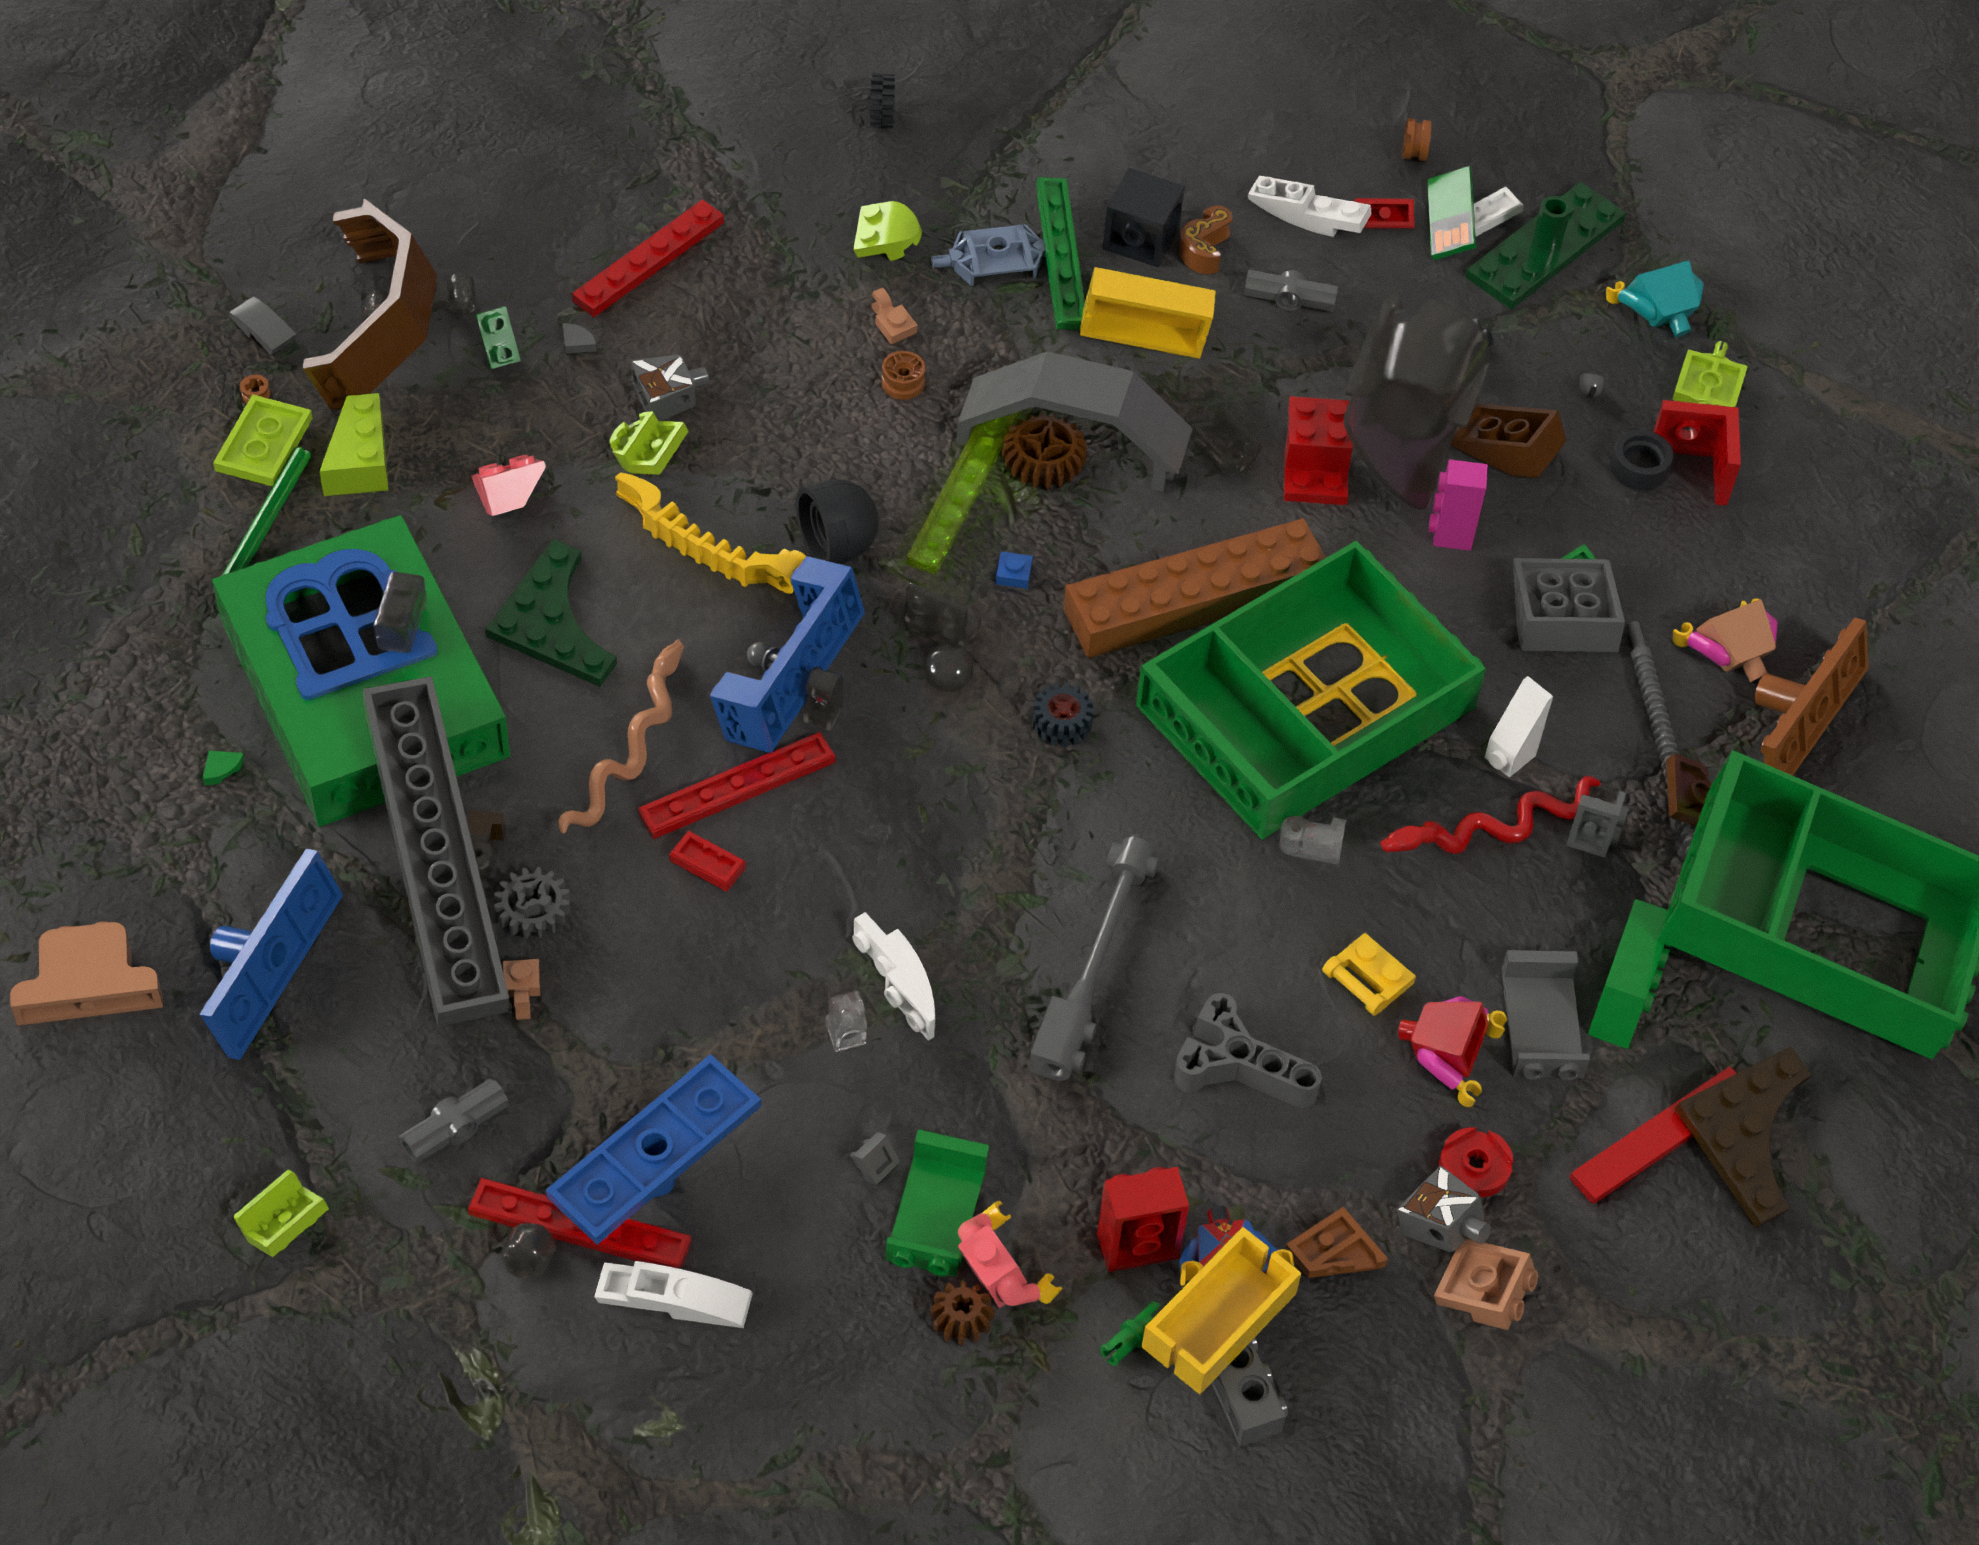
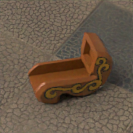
(1201, 236)

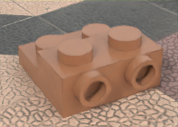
(1487, 1283)

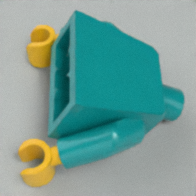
(1662, 296)

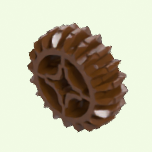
(1044, 450)

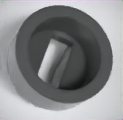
(1592, 383)

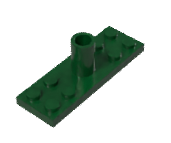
(1545, 244)

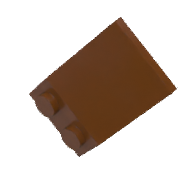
(1512, 438)

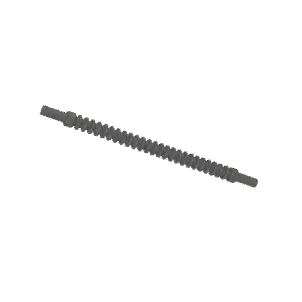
(1656, 710)

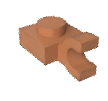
(892, 322)
(522, 981)

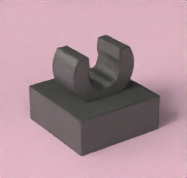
(875, 1158)

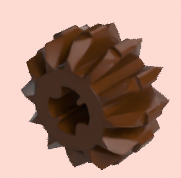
(962, 1312)

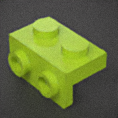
(279, 1214)

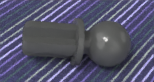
(762, 655)

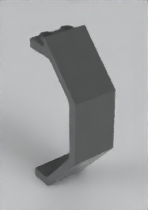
(1084, 391)

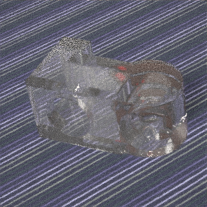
(1312, 839)
(846, 1017)

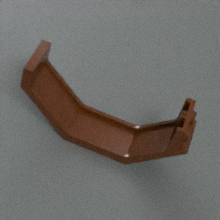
(394, 326)

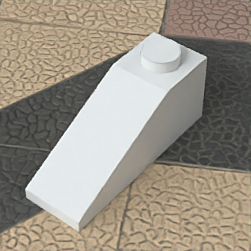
(1519, 729)

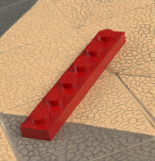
(647, 258)

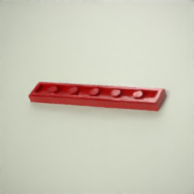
(736, 785)
(1637, 1149)
(630, 1240)

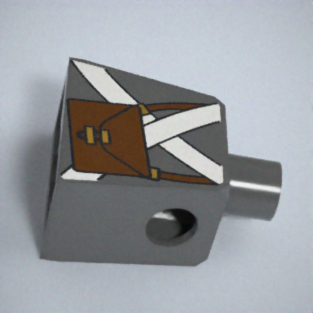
(666, 384)
(1443, 1213)

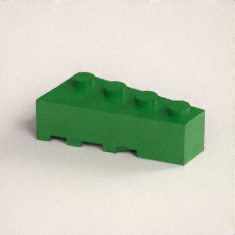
(1631, 976)

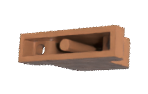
(85, 975)

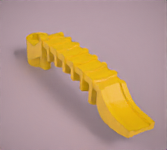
(673, 529)

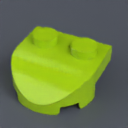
(886, 229)
(647, 443)

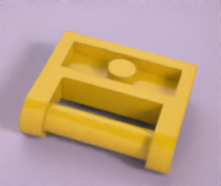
(1375, 967)

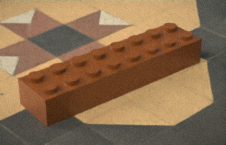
(1186, 587)

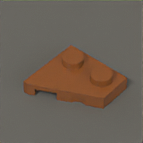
(1335, 1248)

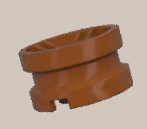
(1416, 139)
(903, 375)

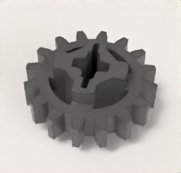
(532, 903)

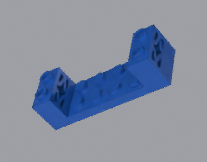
(761, 711)

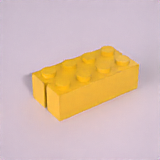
(1147, 312)
(1220, 1310)

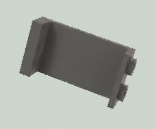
(1543, 1014)

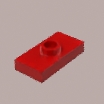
(707, 861)

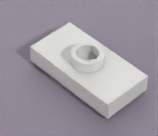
(1495, 210)

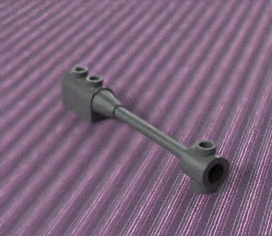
(1069, 1020)

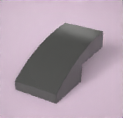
(264, 324)

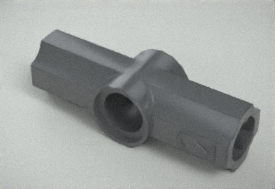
(1290, 290)
(454, 1120)

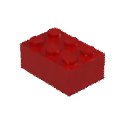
(1142, 1218)

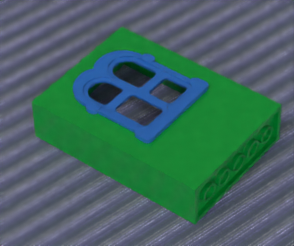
(323, 715)

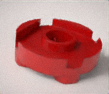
(1490, 1148)

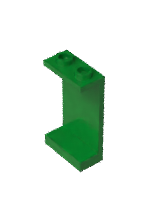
(936, 1201)

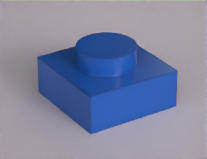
(1014, 570)

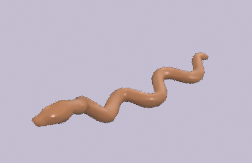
(661, 713)

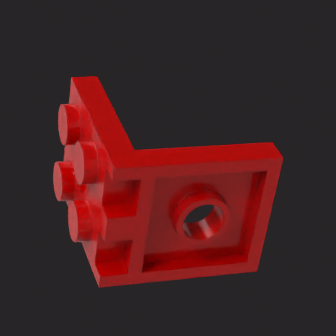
(1712, 435)

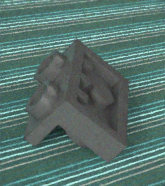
(1596, 823)

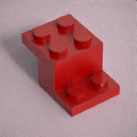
(1317, 451)

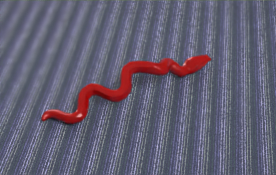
(1412, 836)

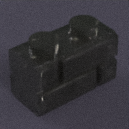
(400, 612)

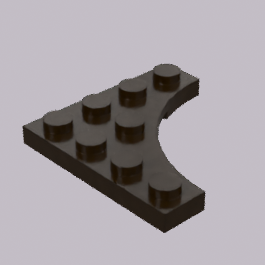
(1735, 1126)

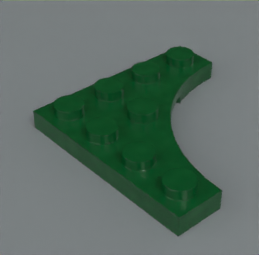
(541, 623)

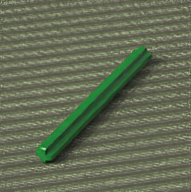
(269, 510)

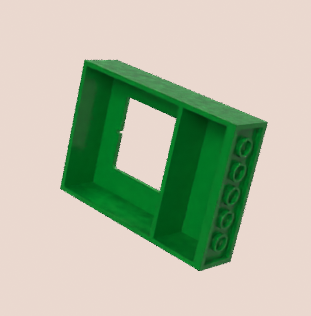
(1747, 873)

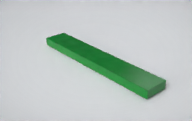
(1061, 252)

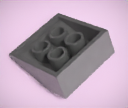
(1567, 605)

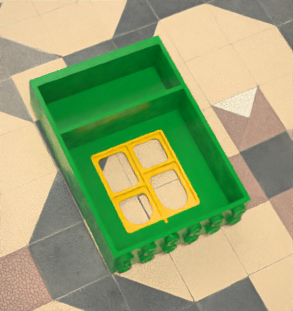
(1258, 748)

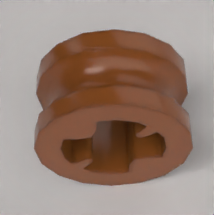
(254, 382)

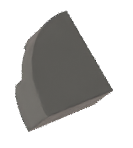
(578, 339)

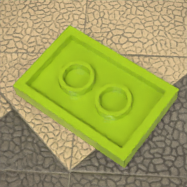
(262, 440)

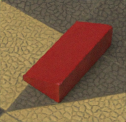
(1389, 213)

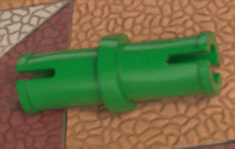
(1129, 1336)

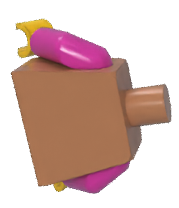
(1734, 638)

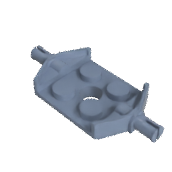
(975, 257)

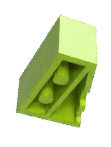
(356, 450)

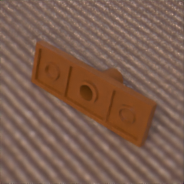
(1812, 706)

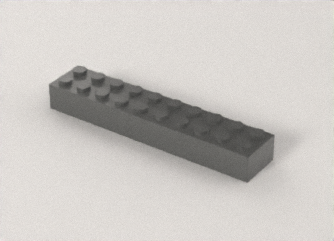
(435, 852)

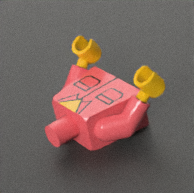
(995, 1265)

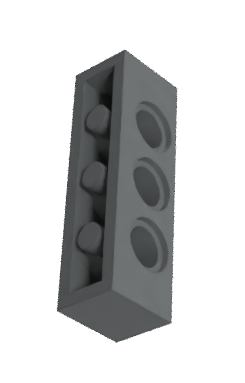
(1247, 1418)

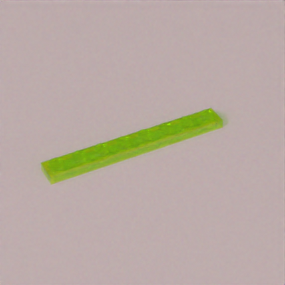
(959, 494)

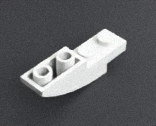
(1301, 207)
(905, 976)
(674, 1291)

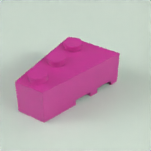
(1458, 504)

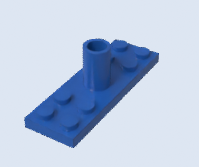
(269, 954)
(653, 1149)

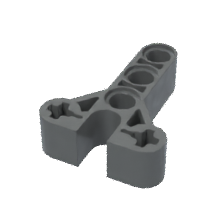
(1231, 1038)

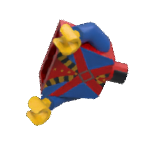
(1212, 1238)

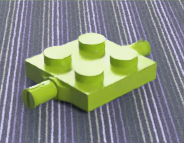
(1710, 378)

